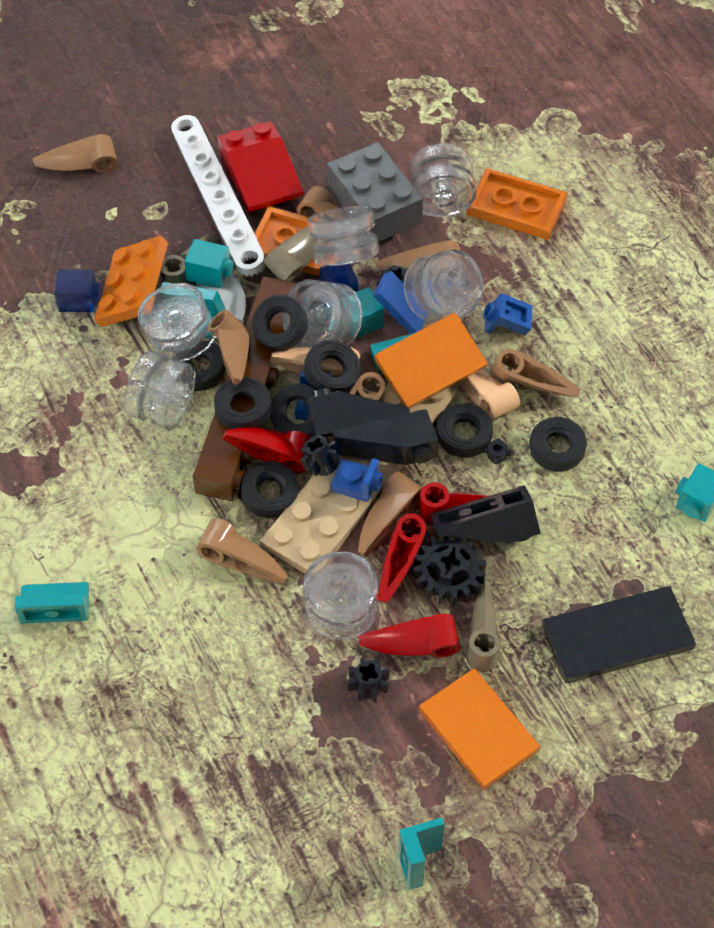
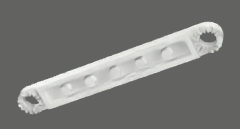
(218, 195)

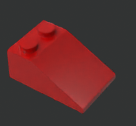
(259, 166)

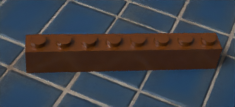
(220, 463)

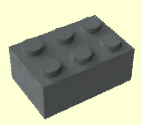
(375, 181)

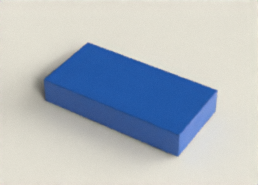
(392, 297)

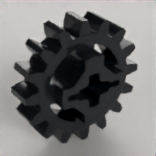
(462, 579)

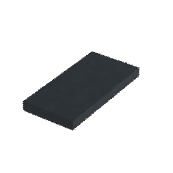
(618, 634)

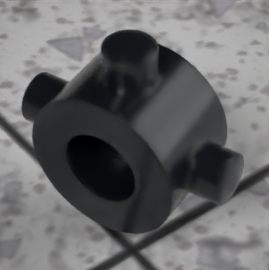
(497, 451)

